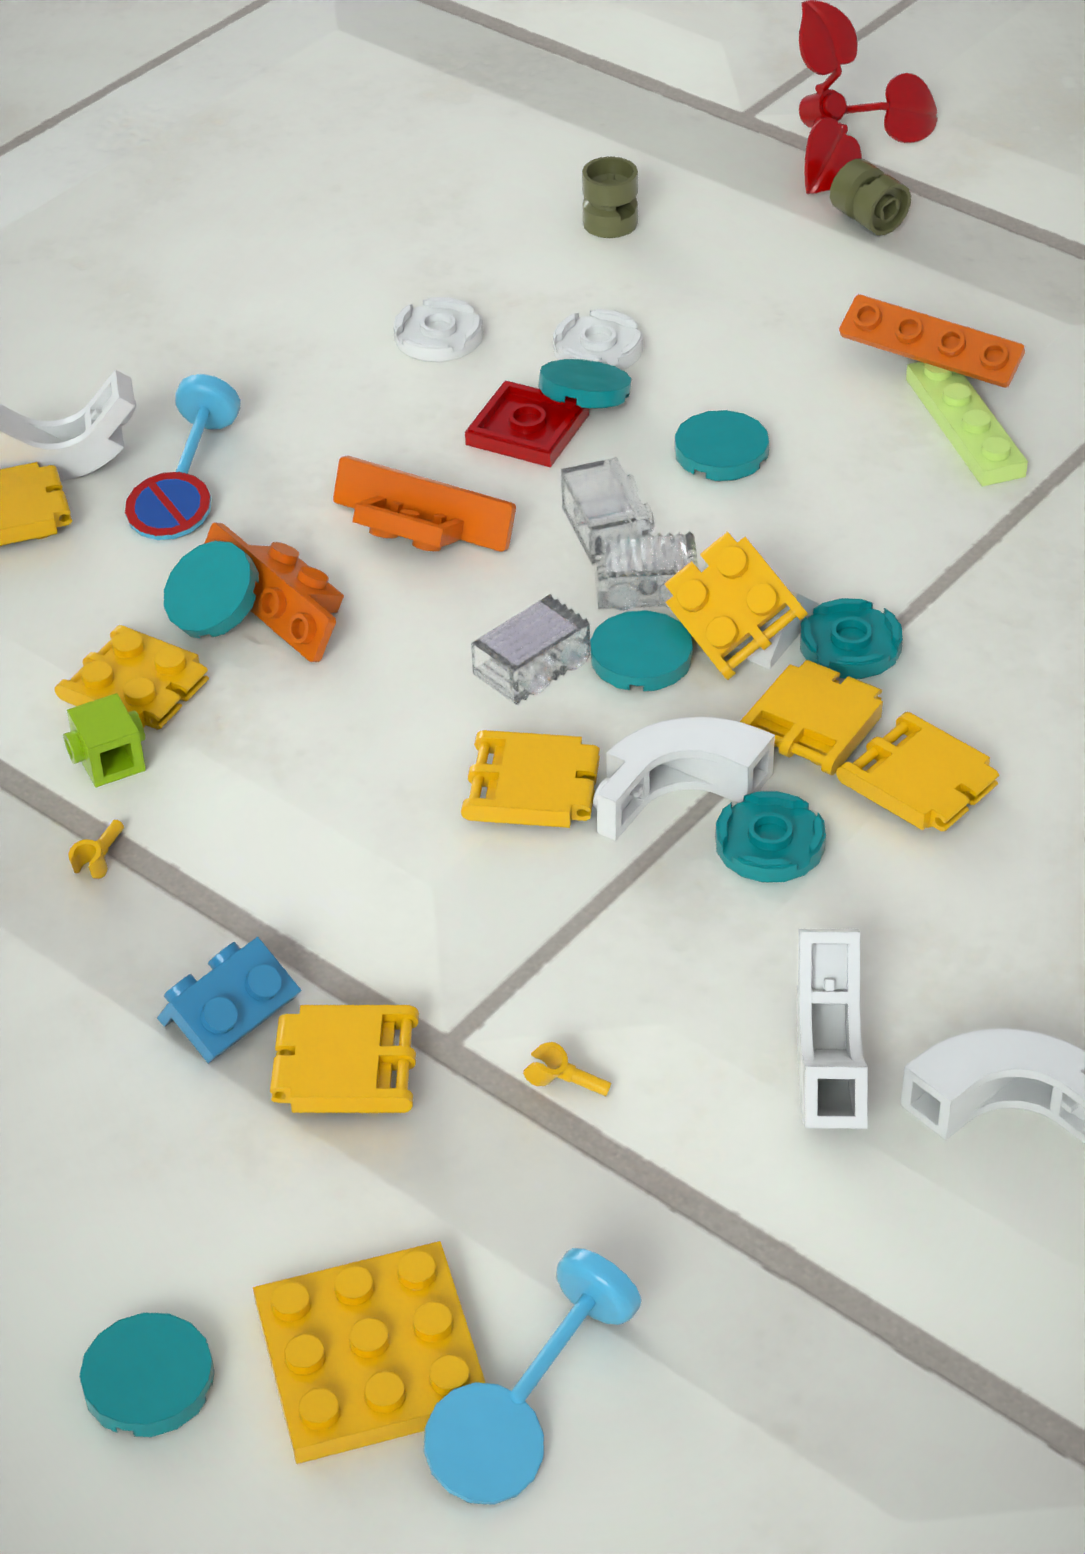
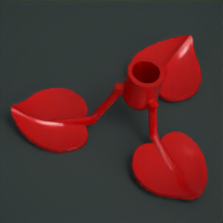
(826, 44)

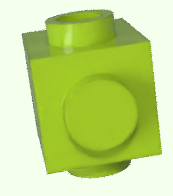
(105, 740)

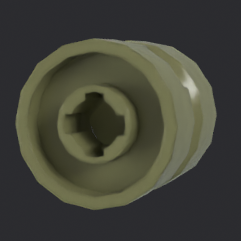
(870, 196)
(610, 197)

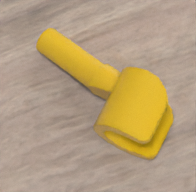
(94, 851)
(558, 1067)

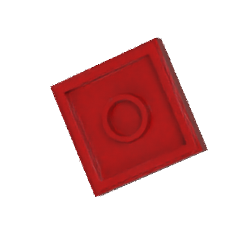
(525, 424)

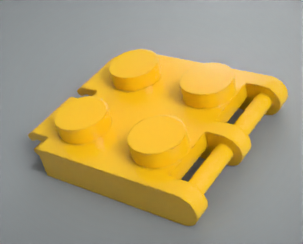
(31, 503)
(731, 601)
(142, 671)
(817, 714)
(923, 776)
(532, 779)
(344, 1059)

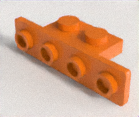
(932, 340)
(421, 508)
(289, 594)

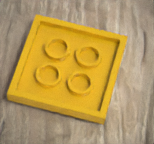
(365, 1349)

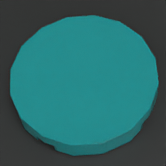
(588, 381)
(721, 445)
(211, 589)
(851, 638)
(641, 650)
(770, 837)
(147, 1374)

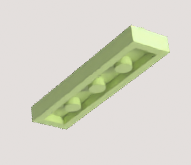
(967, 423)

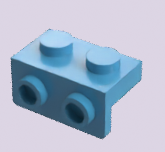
(229, 1000)

